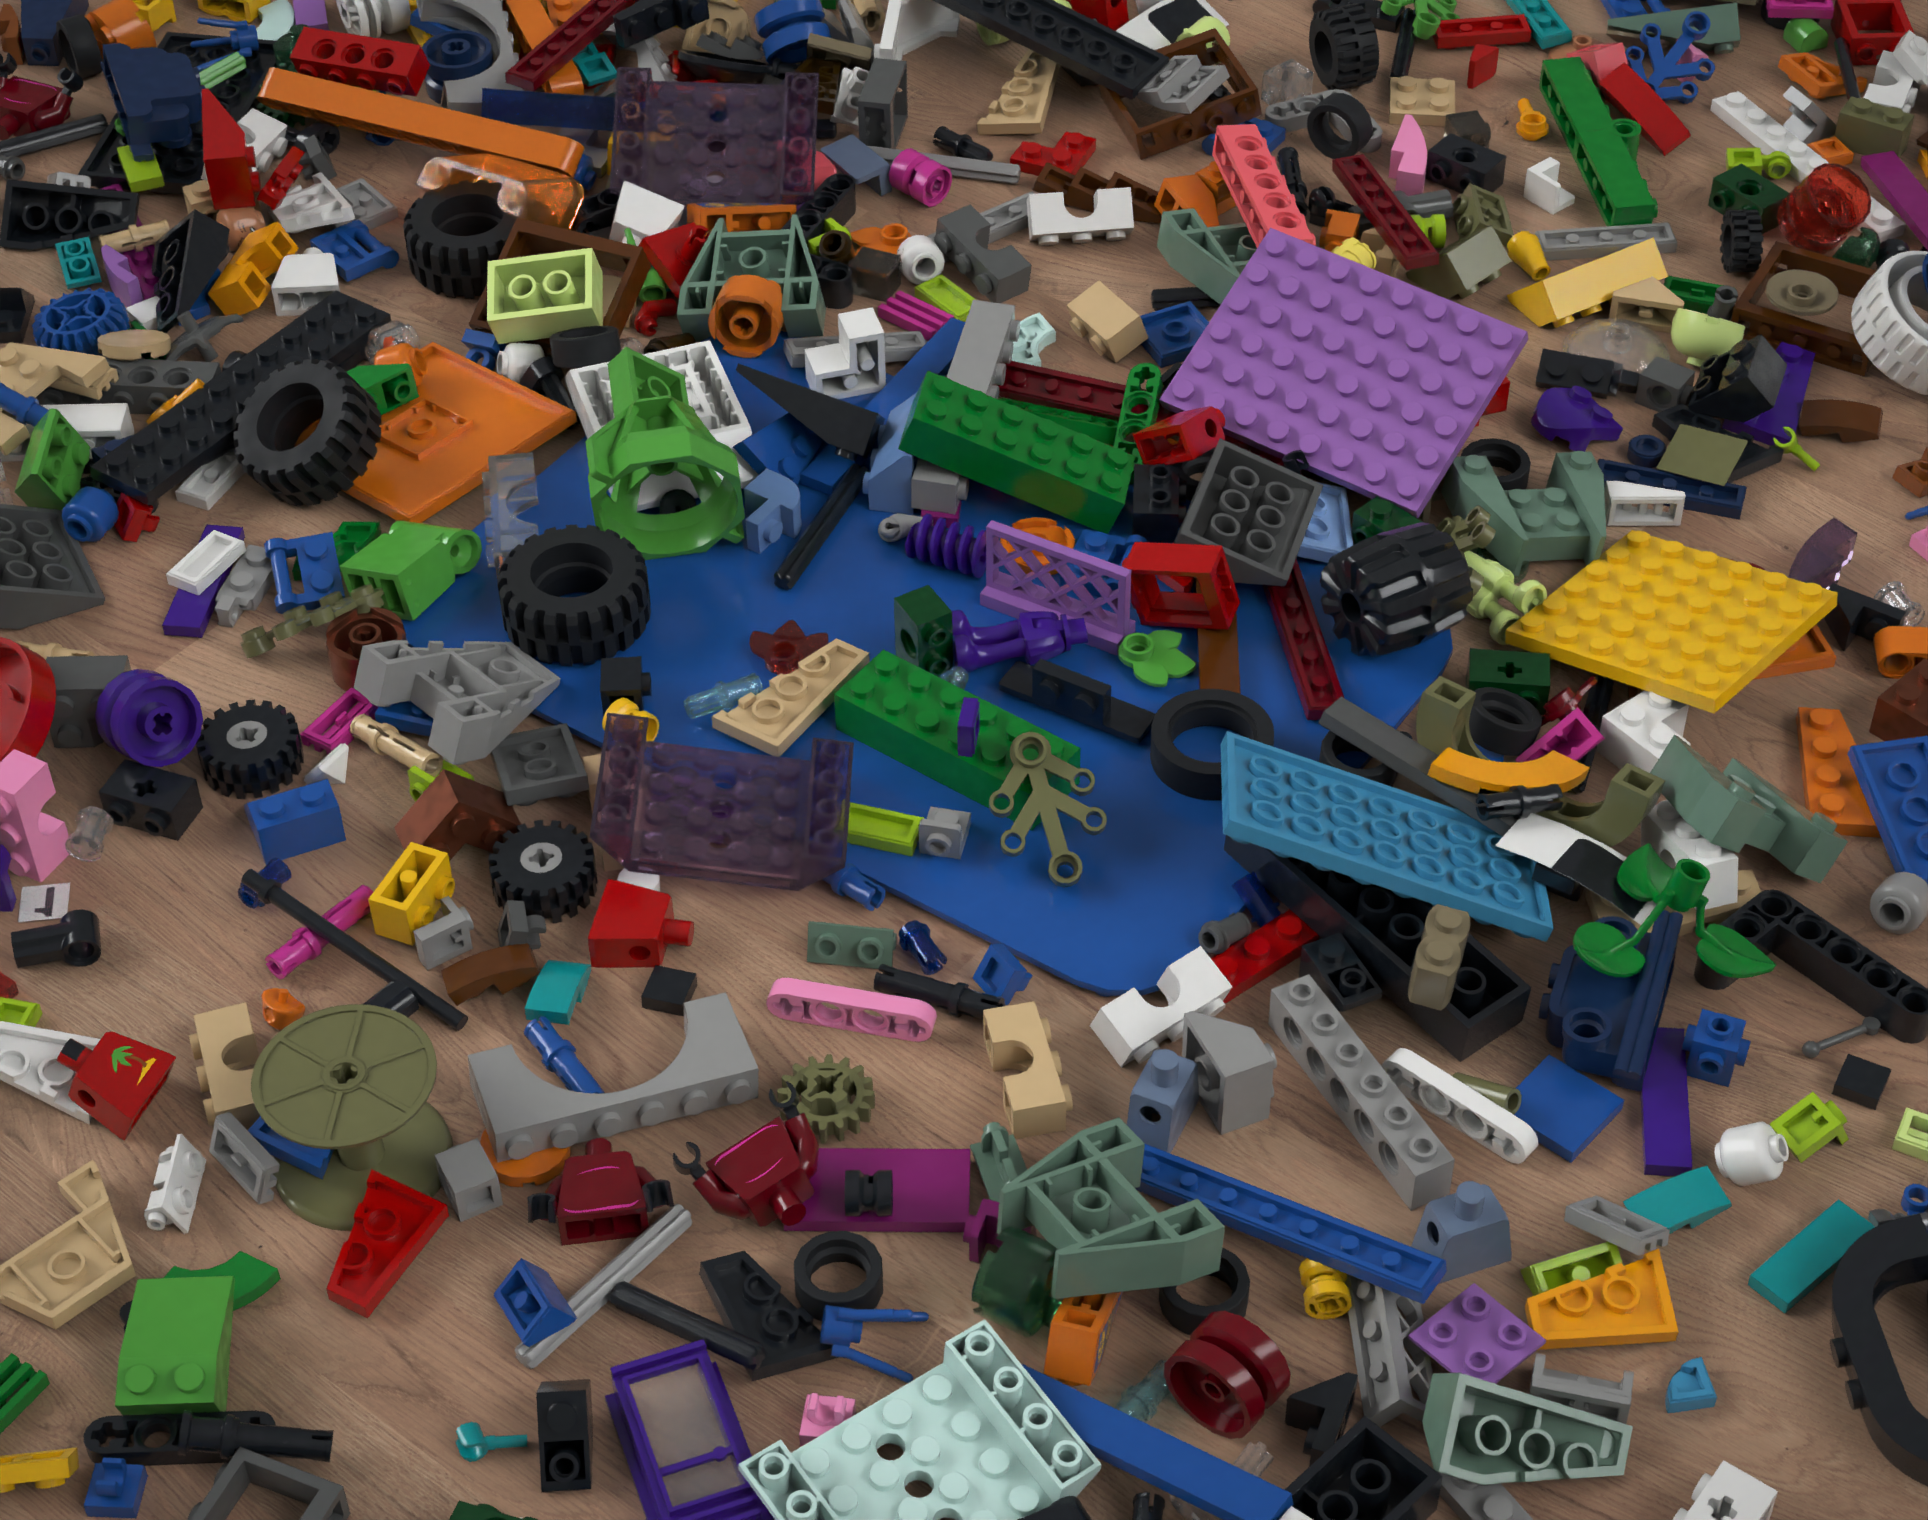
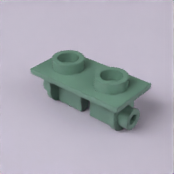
(850, 945)
(997, 1159)

